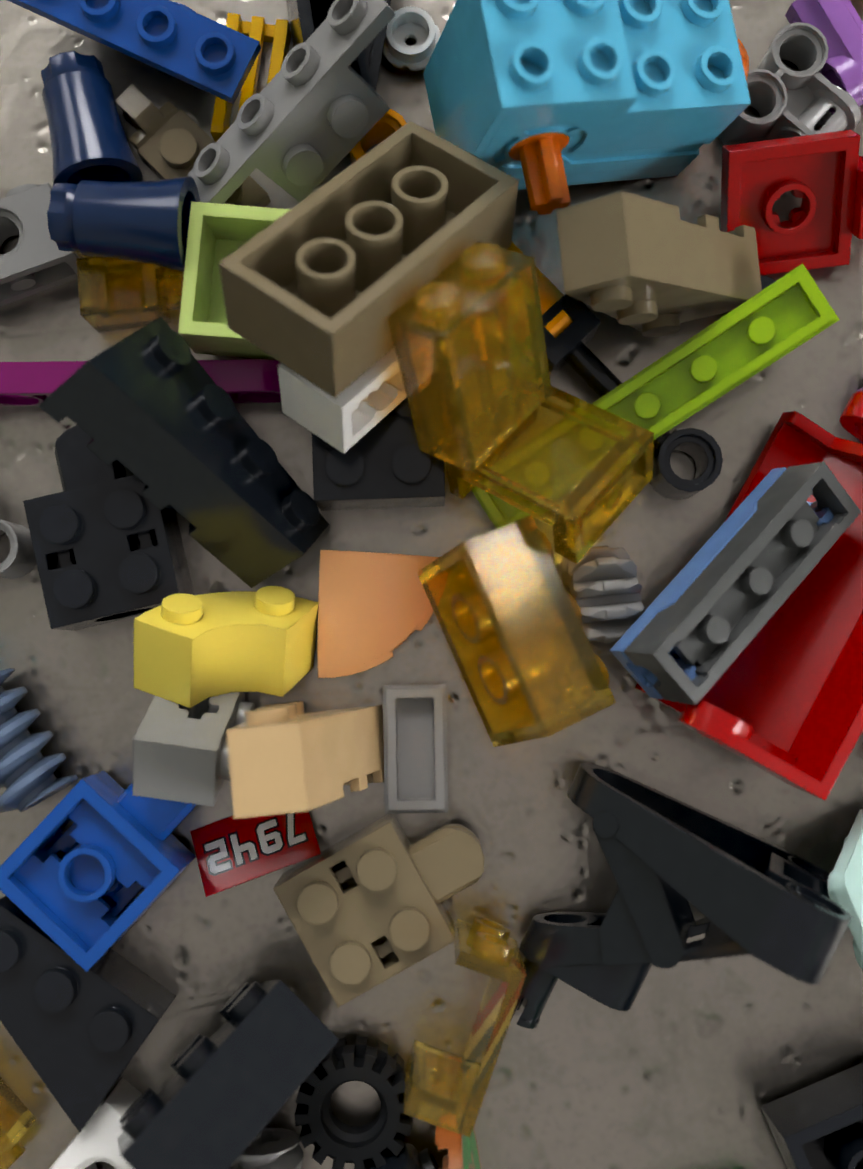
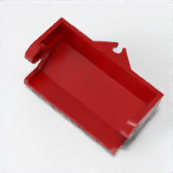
(799, 683)

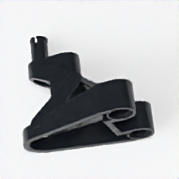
(662, 857)

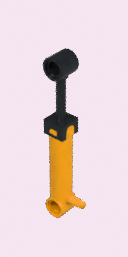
(567, 330)

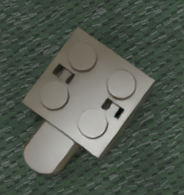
(381, 905)

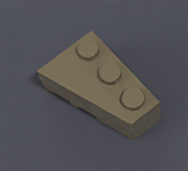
(650, 266)

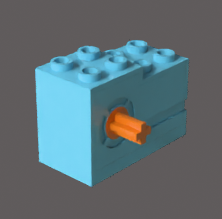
(586, 88)

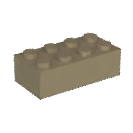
(358, 249)

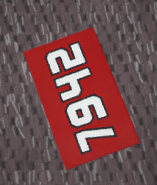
(251, 847)

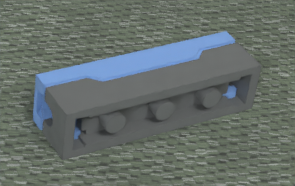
(735, 583)

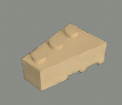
(300, 759)

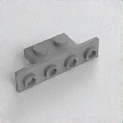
(305, 114)

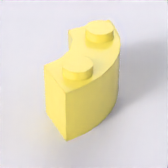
(224, 644)

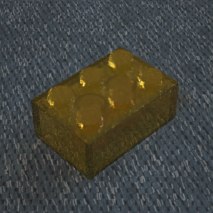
(516, 634)

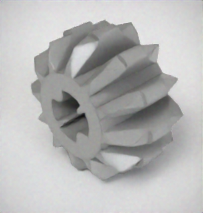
(606, 593)

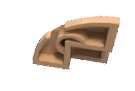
(367, 608)

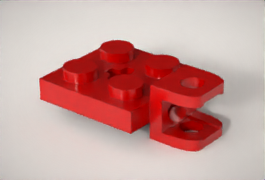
(814, 167)

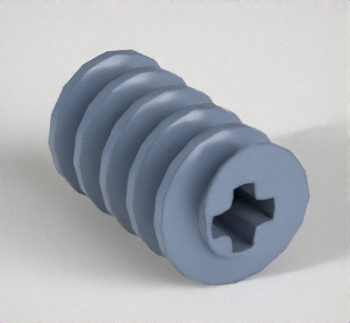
(22, 766)

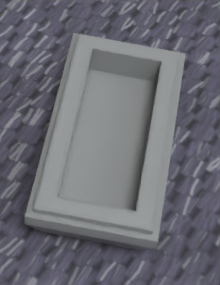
(415, 749)

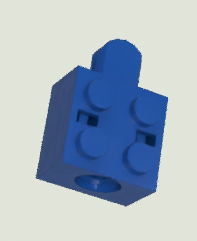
(86, 879)

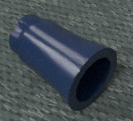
(85, 123)
(124, 219)

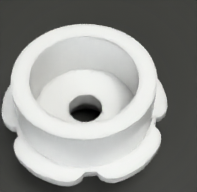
(410, 23)

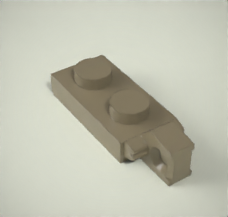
(172, 141)

